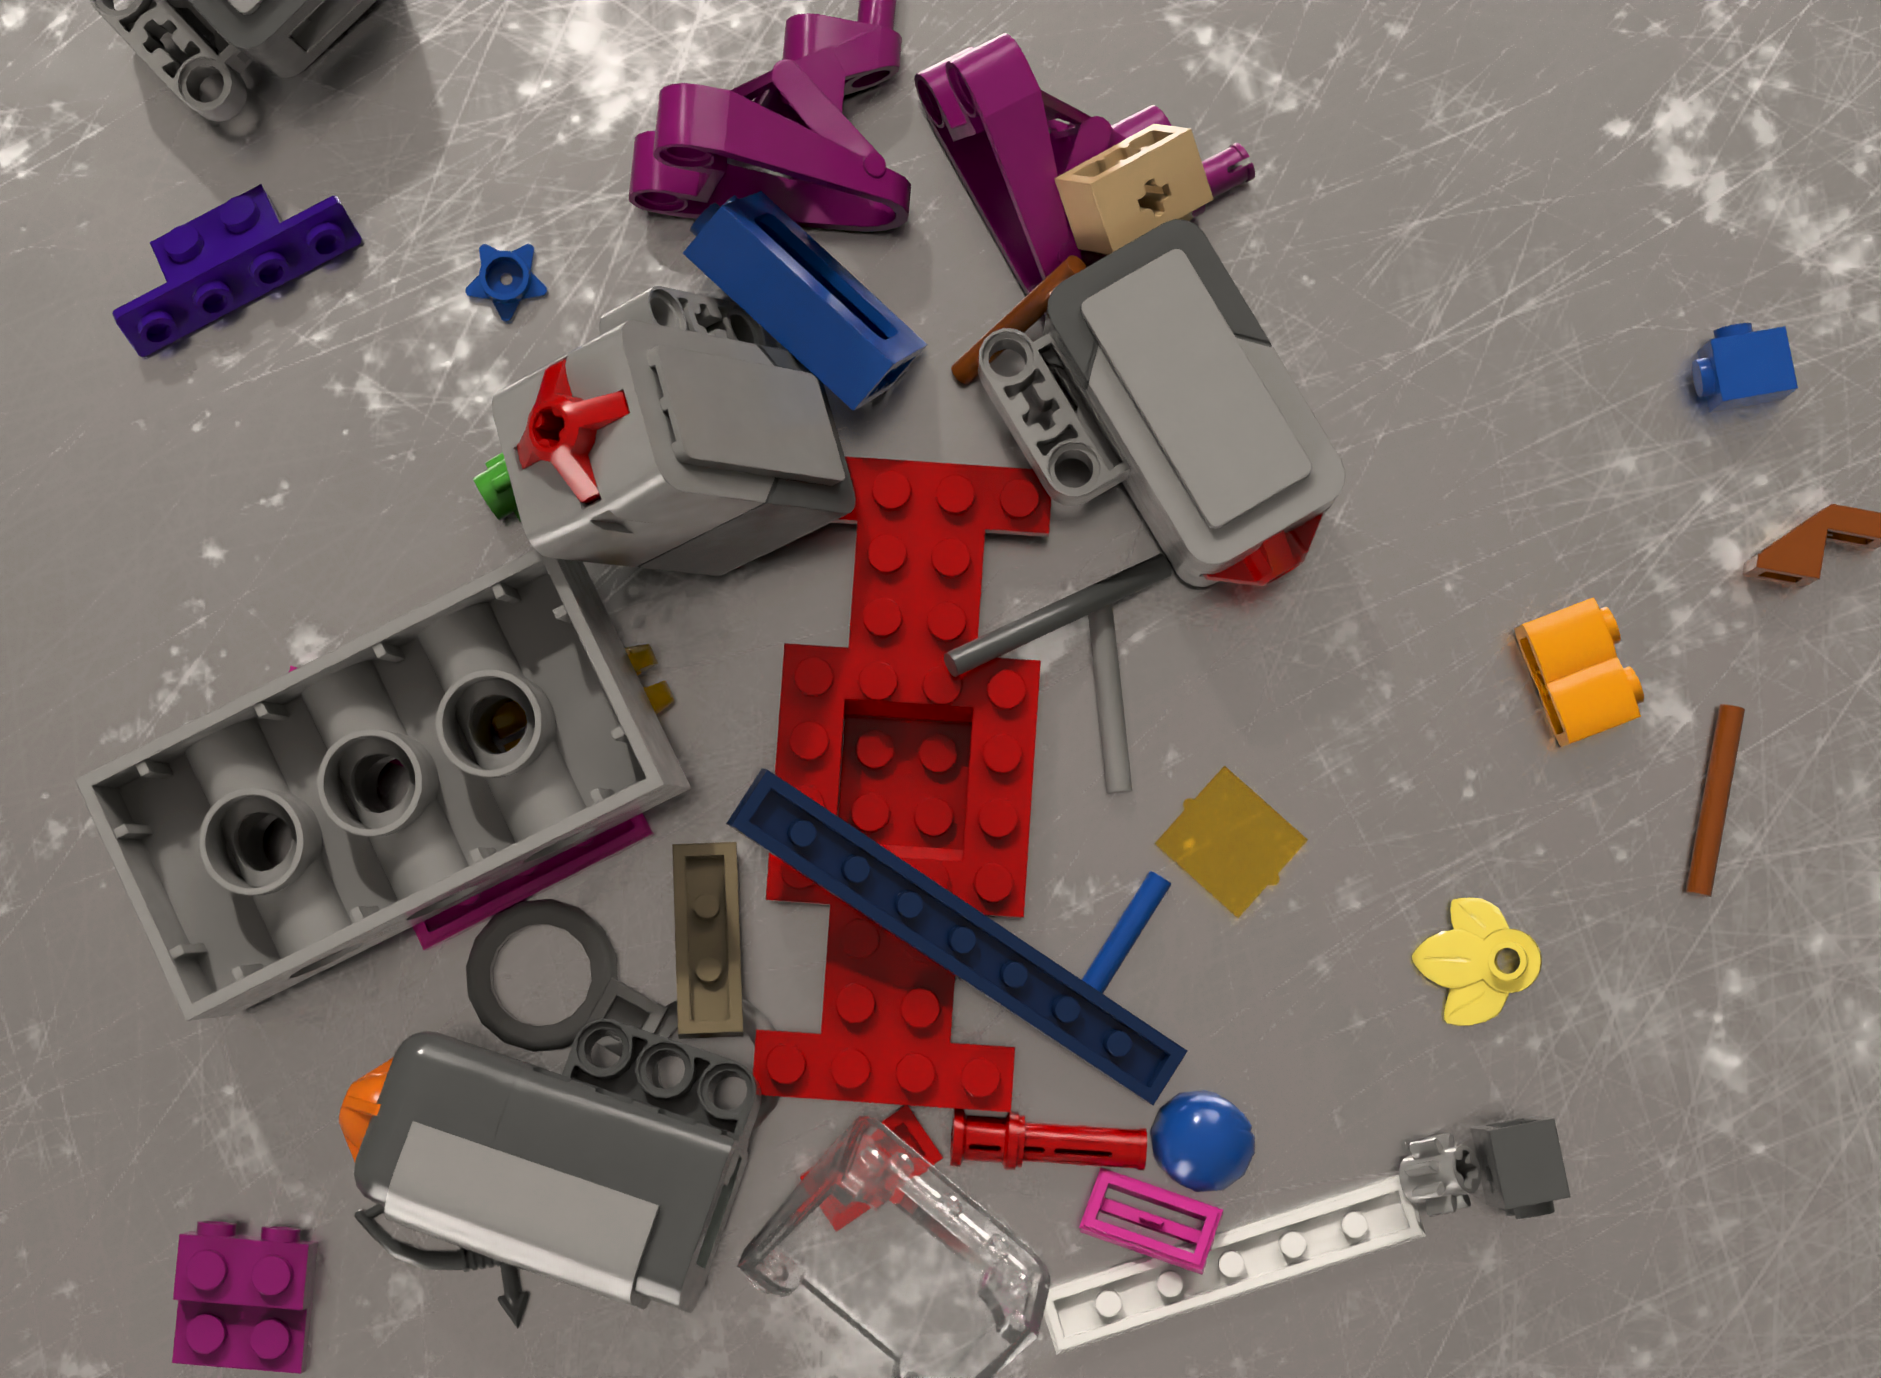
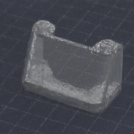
(903, 1259)

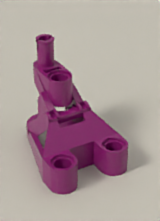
(787, 128)
(1000, 143)

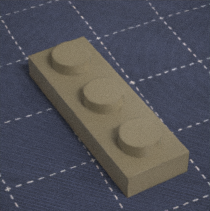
(707, 940)

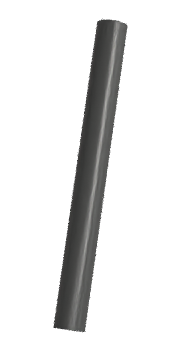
(1057, 615)

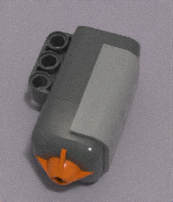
(558, 1172)

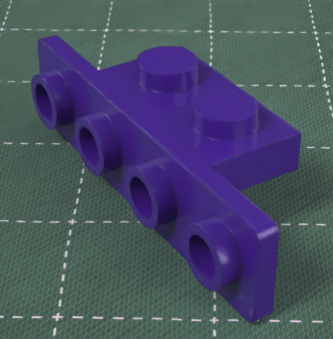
(229, 261)

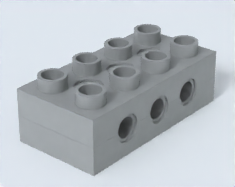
(309, 747)

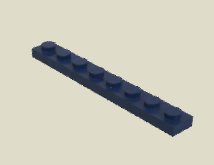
(956, 936)

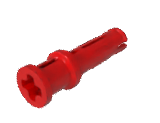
(1014, 1141)

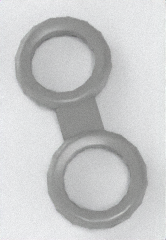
(605, 997)

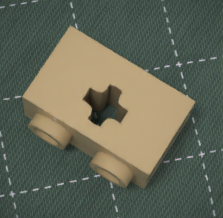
(1134, 188)

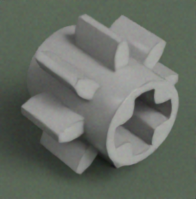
(1440, 1174)

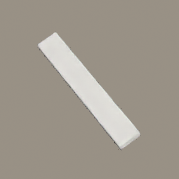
(1238, 1264)

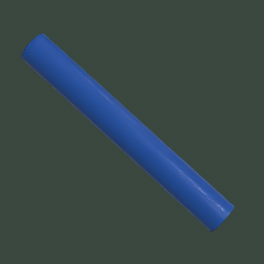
(1126, 931)

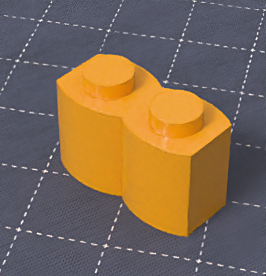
(1579, 671)

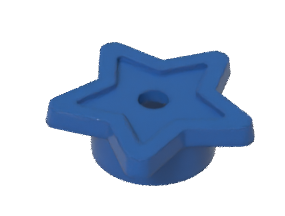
(495, 265)

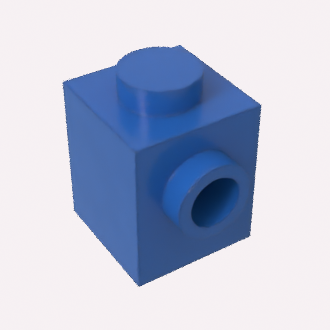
(1744, 367)

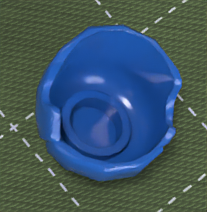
(1202, 1141)

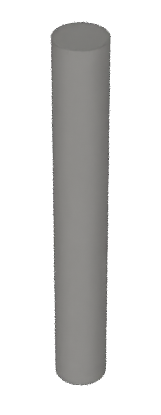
(1110, 700)

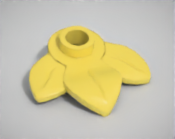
(1468, 961)

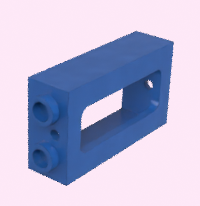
(803, 297)

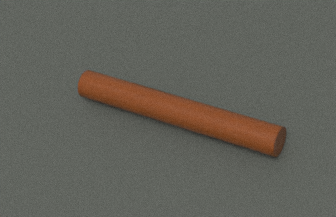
(1020, 317)
(1715, 800)

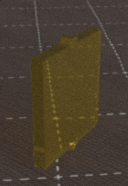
(1231, 842)

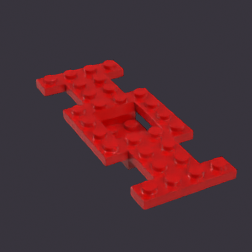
(927, 772)

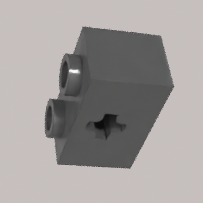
(1521, 1165)

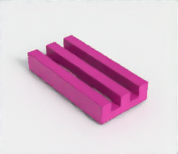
(1202, 1239)

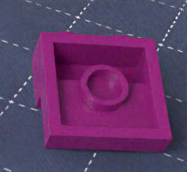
(244, 1298)

